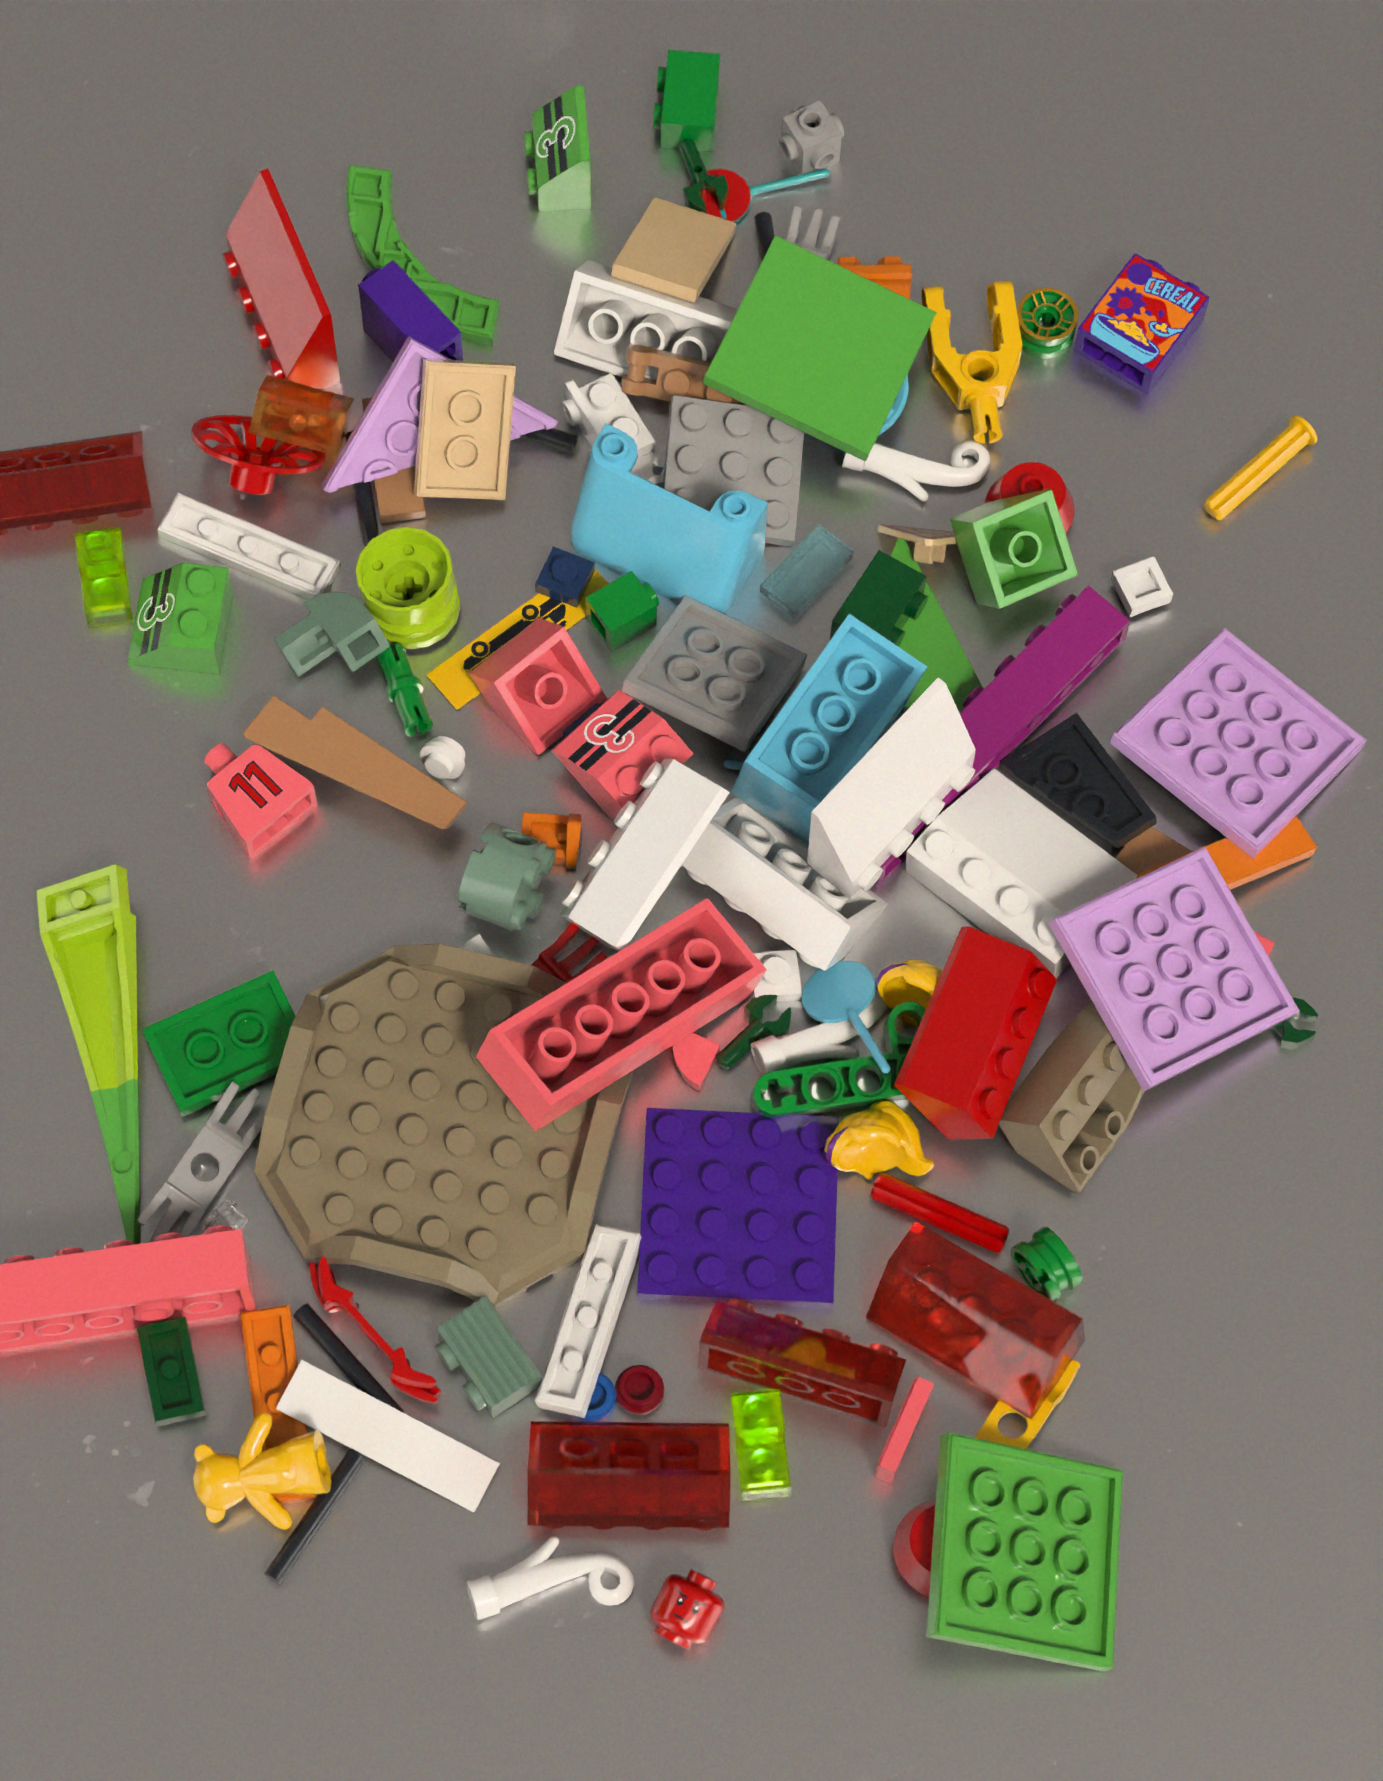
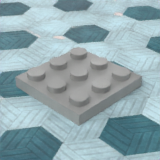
(733, 448)
(714, 673)

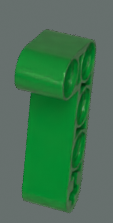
(841, 1076)

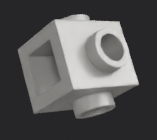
(811, 138)

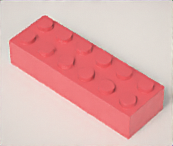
(620, 1014)
(124, 1287)

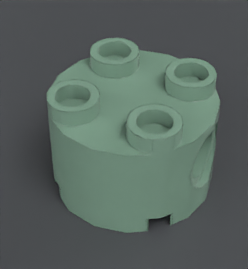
(505, 877)

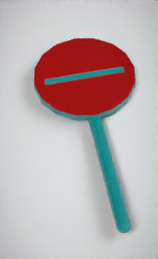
(740, 193)

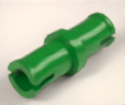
(404, 690)

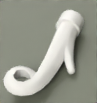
(910, 469)
(813, 1042)
(537, 1574)

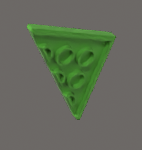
(935, 644)

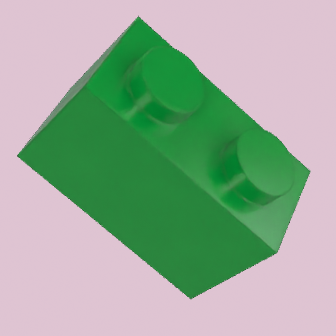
(689, 99)

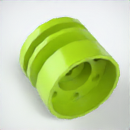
(407, 566)

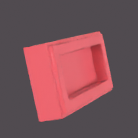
(903, 1429)

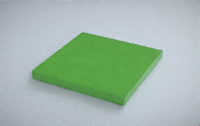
(819, 348)
(1025, 1553)

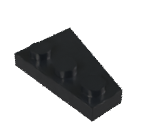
(1081, 780)

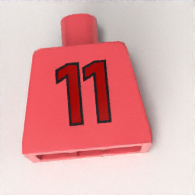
(256, 795)

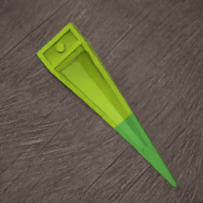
(94, 961)

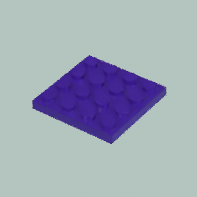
(737, 1209)

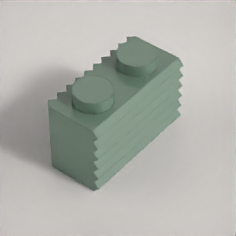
(488, 1358)

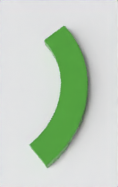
(380, 243)

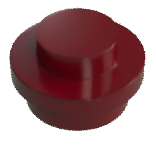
(639, 1389)

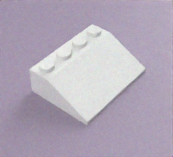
(891, 792)
(1012, 866)

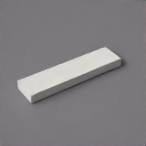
(248, 548)
(589, 1321)

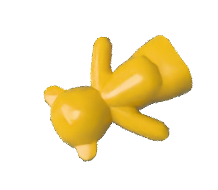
(256, 1474)

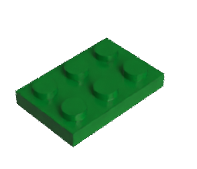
(222, 1042)

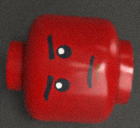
(687, 1609)

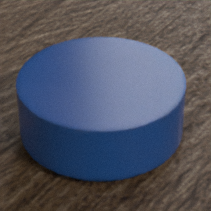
(602, 1401)

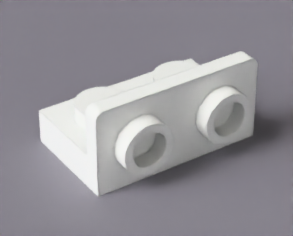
(602, 404)

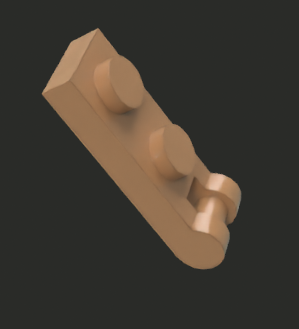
(676, 376)

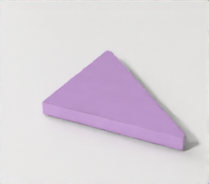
(389, 426)

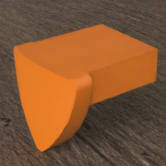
(559, 833)

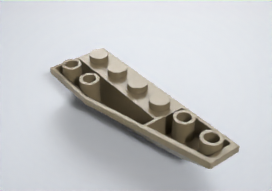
(1073, 1102)

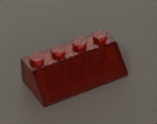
(73, 482)
(975, 1320)
(801, 1361)
(628, 1475)

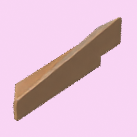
(354, 760)

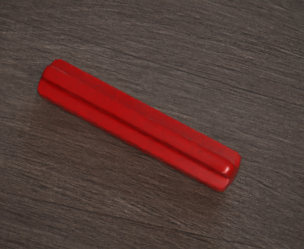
(939, 1212)

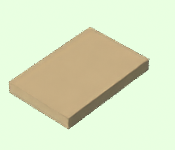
(673, 250)
(464, 429)

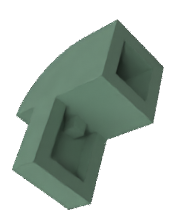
(335, 624)

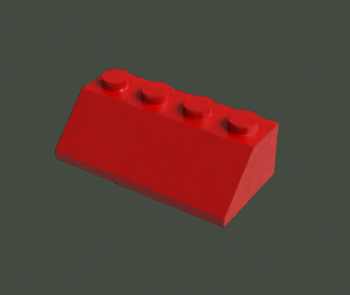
(975, 1035)

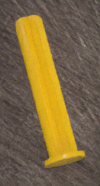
(1260, 467)

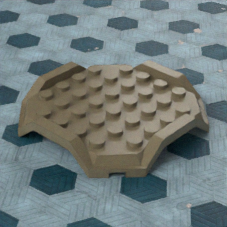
(404, 1148)

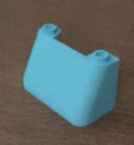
(661, 536)

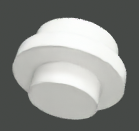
(443, 758)

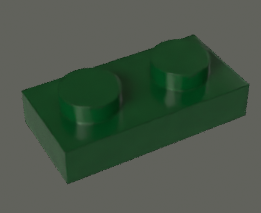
(171, 1371)

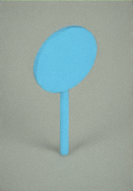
(842, 995)

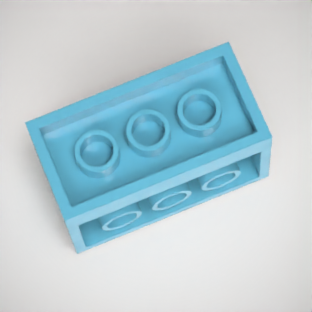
(827, 725)

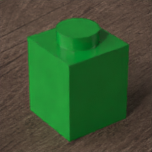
(622, 610)

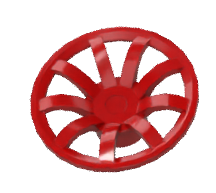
(252, 467)

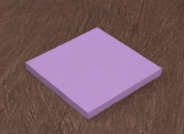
(1238, 742)
(1173, 968)

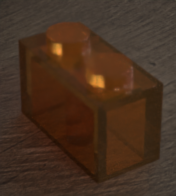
(301, 415)

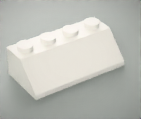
(610, 314)
(642, 853)
(768, 877)

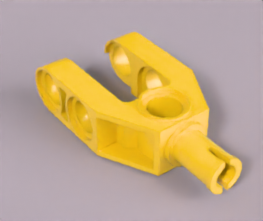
(956, 371)

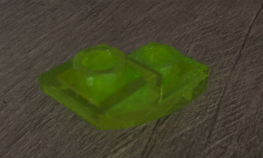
(103, 576)
(760, 1444)

